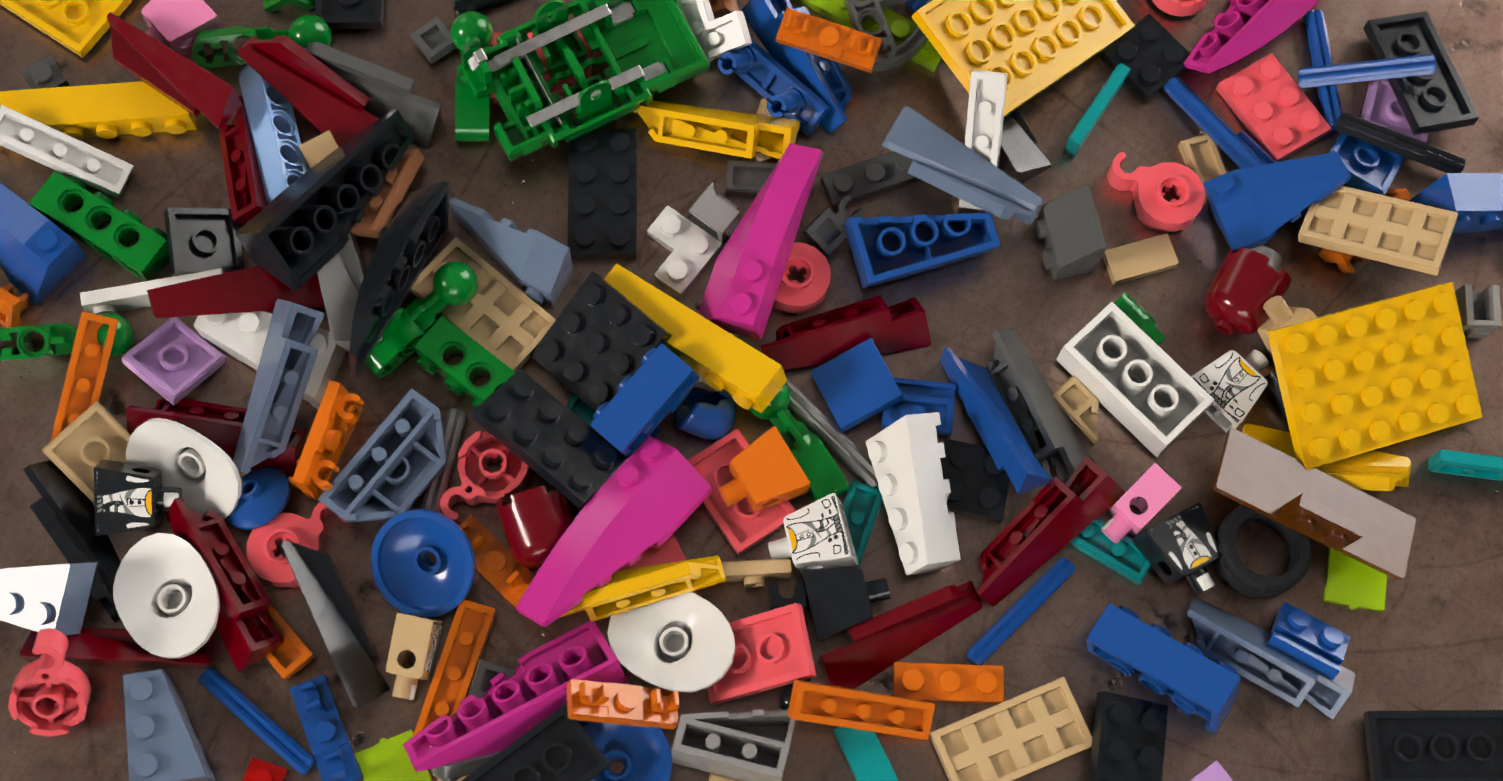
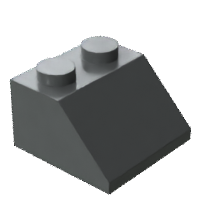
(1070, 234)

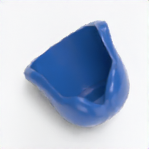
(706, 414)

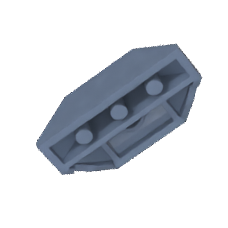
(391, 465)

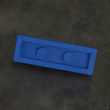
(325, 730)

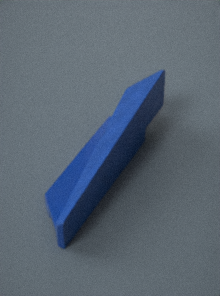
(815, 72)
(994, 422)

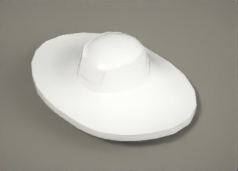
(189, 462)
(166, 596)
(674, 643)

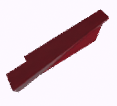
(309, 86)
(241, 168)

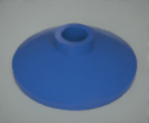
(262, 498)

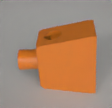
(765, 474)

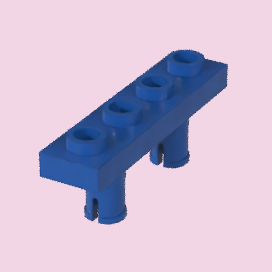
(782, 89)

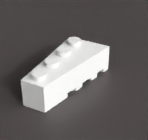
(244, 338)
(914, 492)

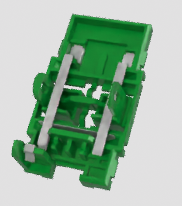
(641, 41)

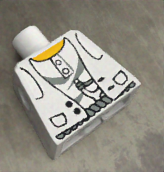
(1234, 386)
(817, 537)

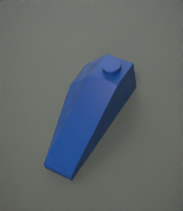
(1262, 198)

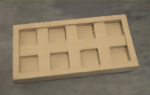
(1380, 229)
(498, 315)
(1014, 736)

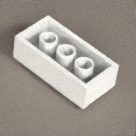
(1114, 353)

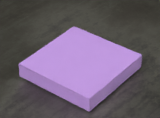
(1384, 110)
(173, 360)

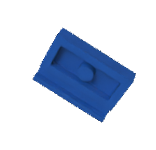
(923, 398)
(1309, 640)

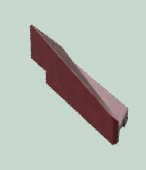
(172, 73)
(230, 292)
(836, 331)
(220, 425)
(1045, 528)
(242, 598)
(896, 634)
(115, 649)

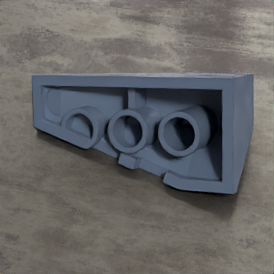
(529, 258)

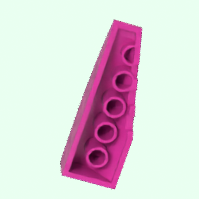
(1243, 30)
(757, 252)
(625, 517)
(516, 703)

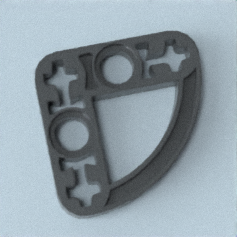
(896, 55)

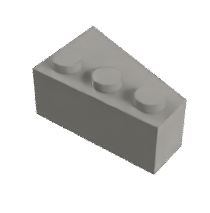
(735, 744)

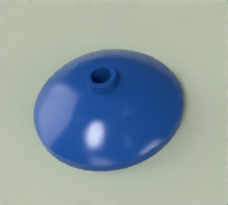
(405, 570)
(640, 749)

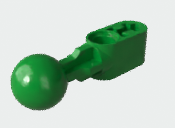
(302, 31)
(470, 113)
(452, 286)
(60, 339)
(807, 448)

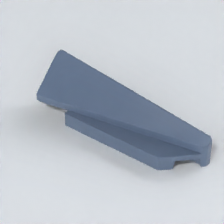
(958, 169)
(278, 384)
(1246, 650)

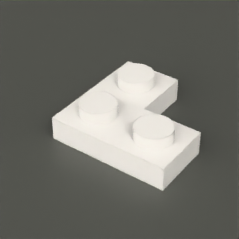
(715, 35)
(690, 250)

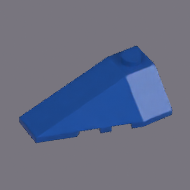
(33, 248)

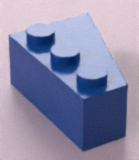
(645, 400)

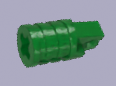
(1140, 317)

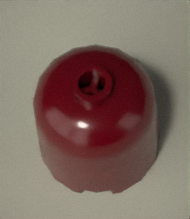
(1241, 290)
(534, 524)

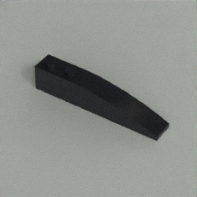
(318, 210)
(396, 265)

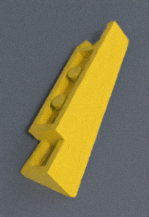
(718, 129)
(1364, 471)
(648, 585)

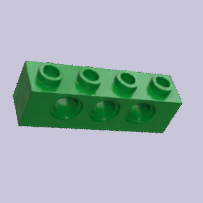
(59, 197)
(447, 340)

